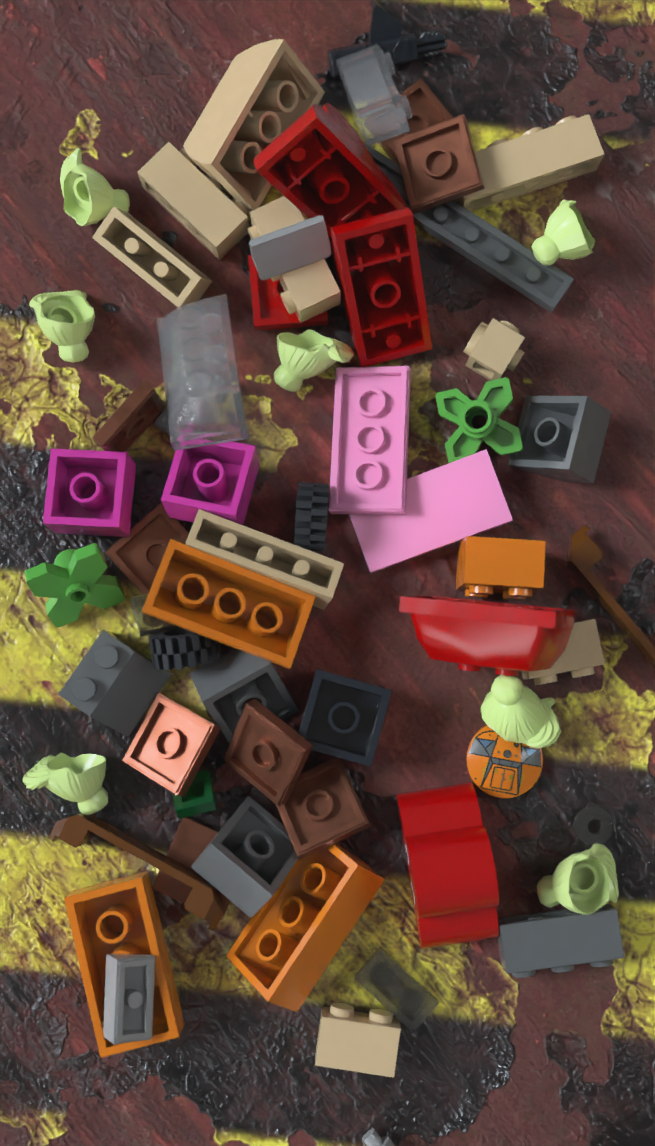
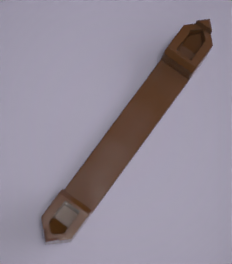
(583, 555)
(203, 899)

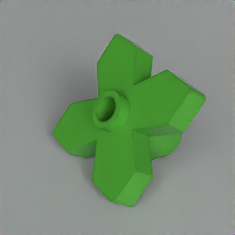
(462, 411)
(74, 581)

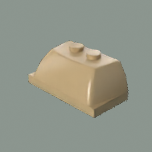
(248, 110)

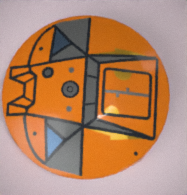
(502, 766)

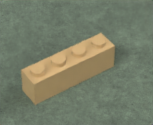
(535, 161)
(266, 556)

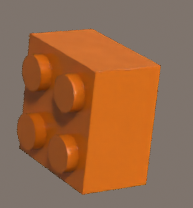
(500, 567)

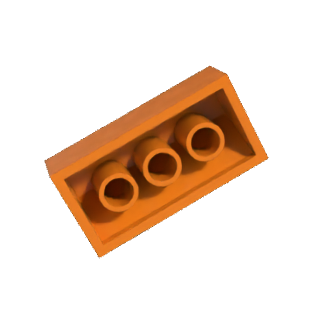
(229, 604)
(304, 925)

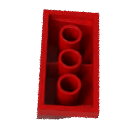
(489, 633)

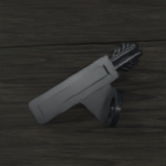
(386, 33)

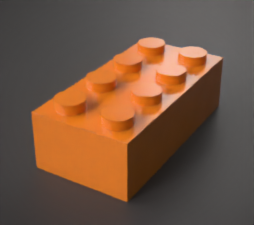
(123, 919)

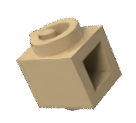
(494, 349)

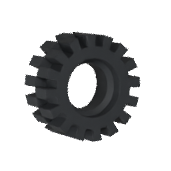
(311, 516)
(182, 649)

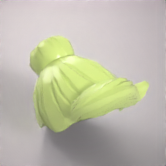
(87, 192)
(564, 236)
(66, 321)
(306, 357)
(520, 714)
(73, 779)
(581, 881)

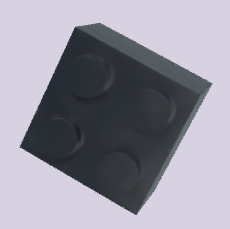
(344, 717)

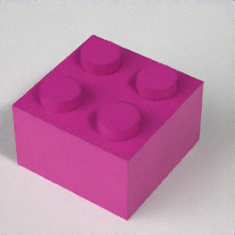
(211, 479)
(89, 492)

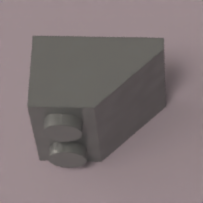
(561, 437)
(236, 680)
(114, 683)
(248, 857)

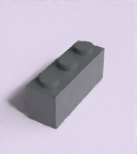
(558, 940)

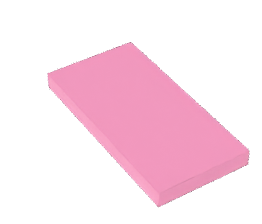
(370, 440)
(440, 510)

